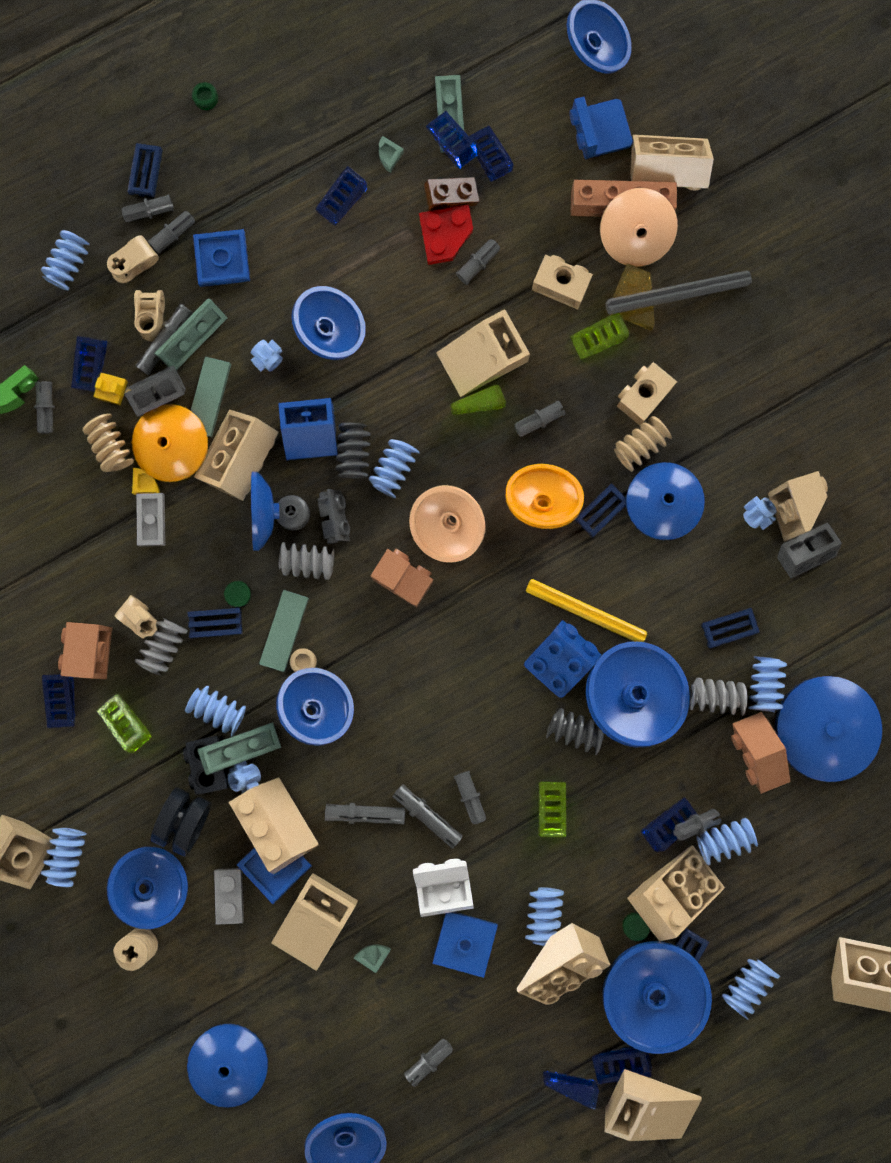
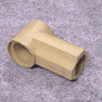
(136, 617)

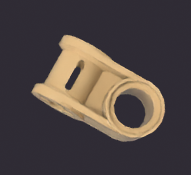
(134, 258)
(149, 309)

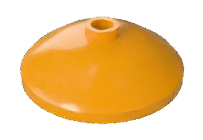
(185, 443)
(547, 487)

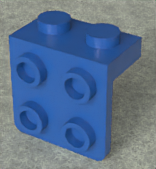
(600, 127)
(562, 659)

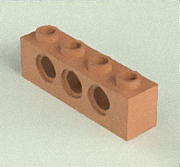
(593, 196)

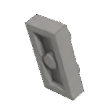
(150, 519)
(229, 896)

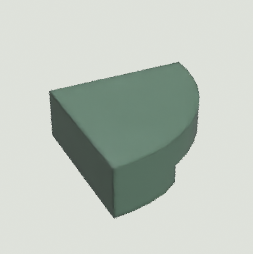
(389, 153)
(372, 956)

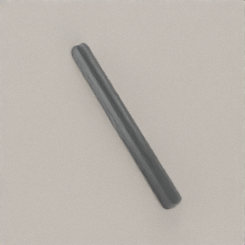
(678, 292)

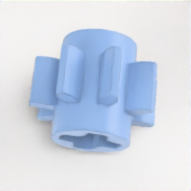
(266, 355)
(759, 512)
(243, 777)

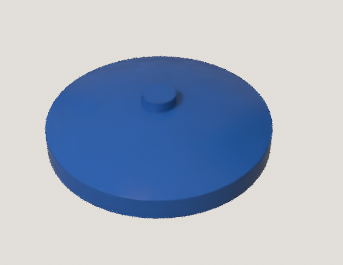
(637, 694)
(829, 728)
(657, 997)

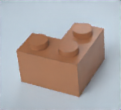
(401, 578)
(762, 752)

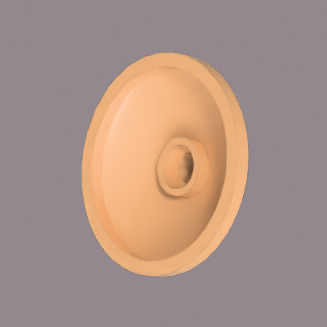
(637, 210)
(434, 530)

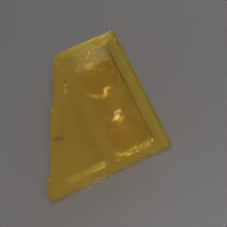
(636, 281)

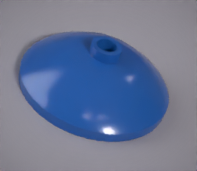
(599, 36)
(336, 315)
(262, 510)
(650, 511)
(327, 699)
(164, 882)
(231, 1048)
(346, 1140)

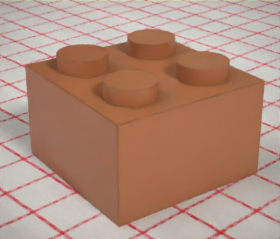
(85, 650)

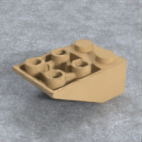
(483, 353)
(676, 894)
(314, 921)
(564, 964)
(648, 1109)

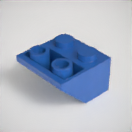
(308, 429)

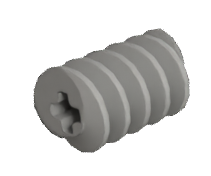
(306, 561)
(160, 647)
(719, 695)

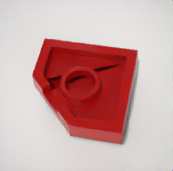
(445, 232)

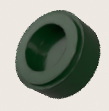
(205, 96)
(237, 594)
(635, 927)

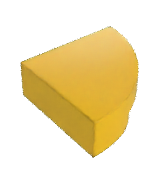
(143, 483)

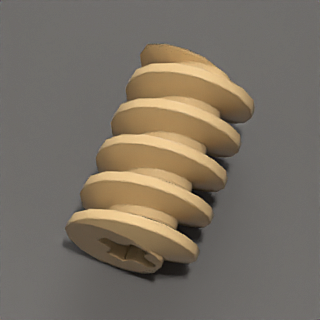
(641, 442)
(105, 444)
(135, 949)

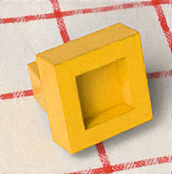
(110, 388)

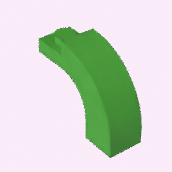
(10, 389)

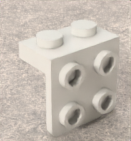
(443, 887)

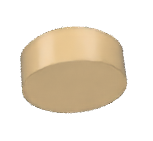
(302, 659)

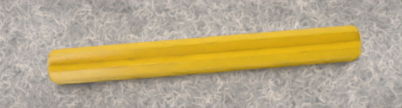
(586, 611)

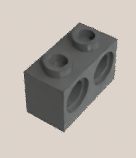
(155, 391)
(809, 550)

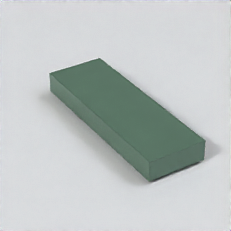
(450, 100)
(191, 334)
(210, 392)
(284, 631)
(239, 748)

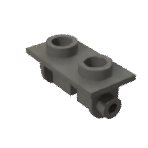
(333, 505)

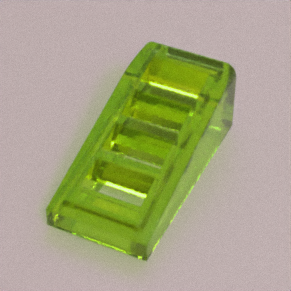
(605, 323)
(485, 400)
(141, 733)
(552, 832)

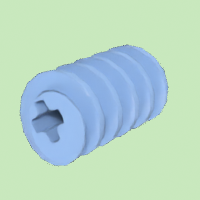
(64, 259)
(392, 467)
(768, 684)
(215, 710)
(727, 840)
(64, 857)
(545, 914)
(749, 987)

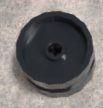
(180, 821)

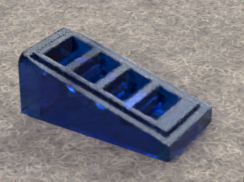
(460, 153)
(500, 169)
(341, 182)
(79, 362)
(48, 692)
(649, 831)
(621, 1055)
(579, 1089)

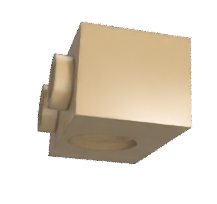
(569, 293)
(658, 384)

